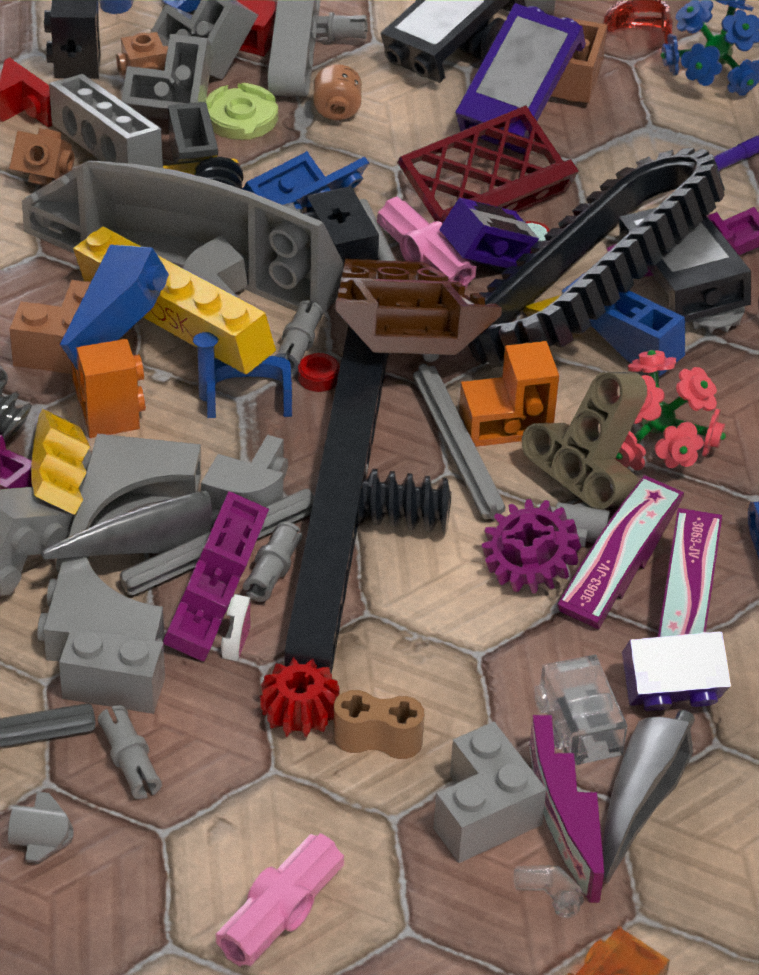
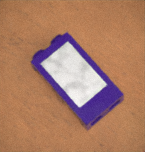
(520, 69)

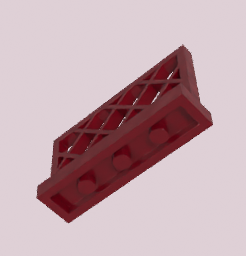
(512, 195)

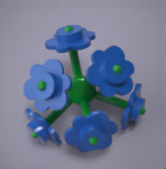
(705, 62)

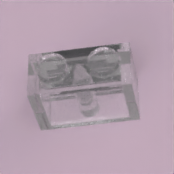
(582, 709)

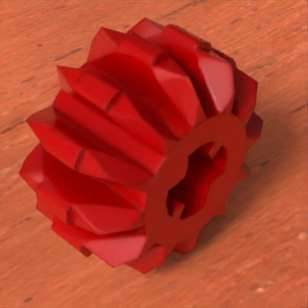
(299, 697)

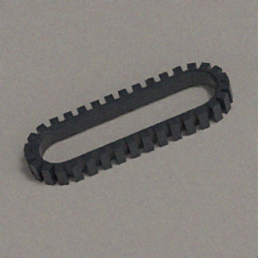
(696, 192)

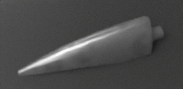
(142, 530)
(645, 778)

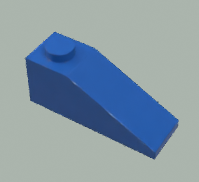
(116, 298)
(639, 326)

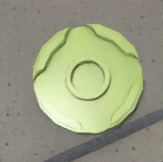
(242, 111)

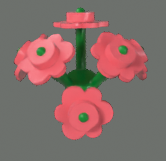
(680, 436)

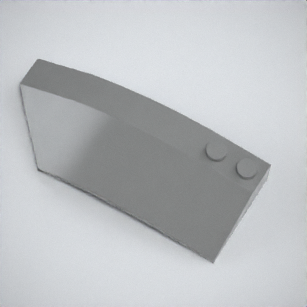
(176, 212)

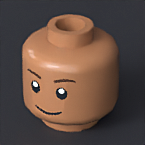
(337, 89)

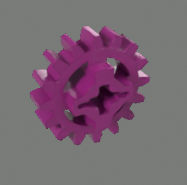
(535, 541)

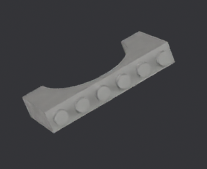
(119, 479)

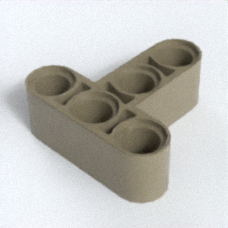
(584, 444)

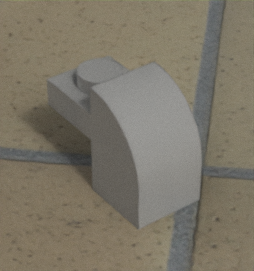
(219, 265)
(256, 481)

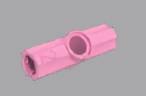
(424, 241)
(280, 900)

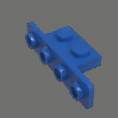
(301, 178)

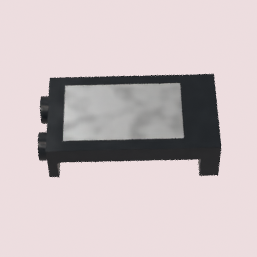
(434, 30)
(700, 272)

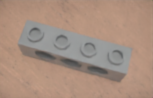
(104, 123)

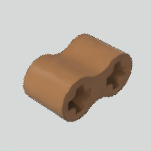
(378, 724)

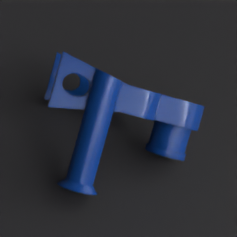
(213, 370)

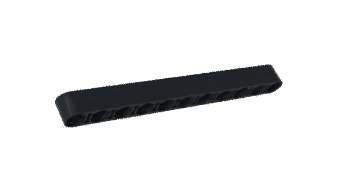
(334, 513)

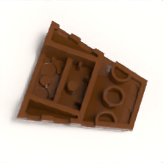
(410, 308)

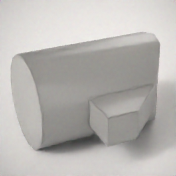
(588, 520)
(40, 828)

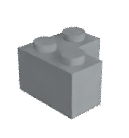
(220, 21)
(180, 82)
(26, 529)
(492, 796)

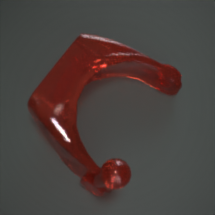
(622, 16)

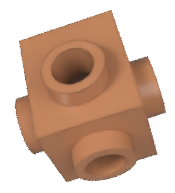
(141, 51)
(41, 156)

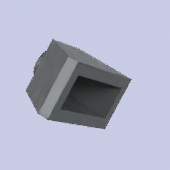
(191, 133)

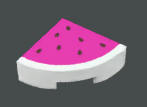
(239, 627)

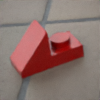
(23, 92)

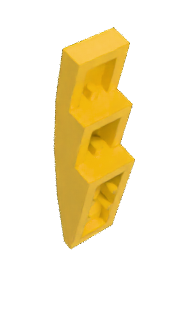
(57, 461)

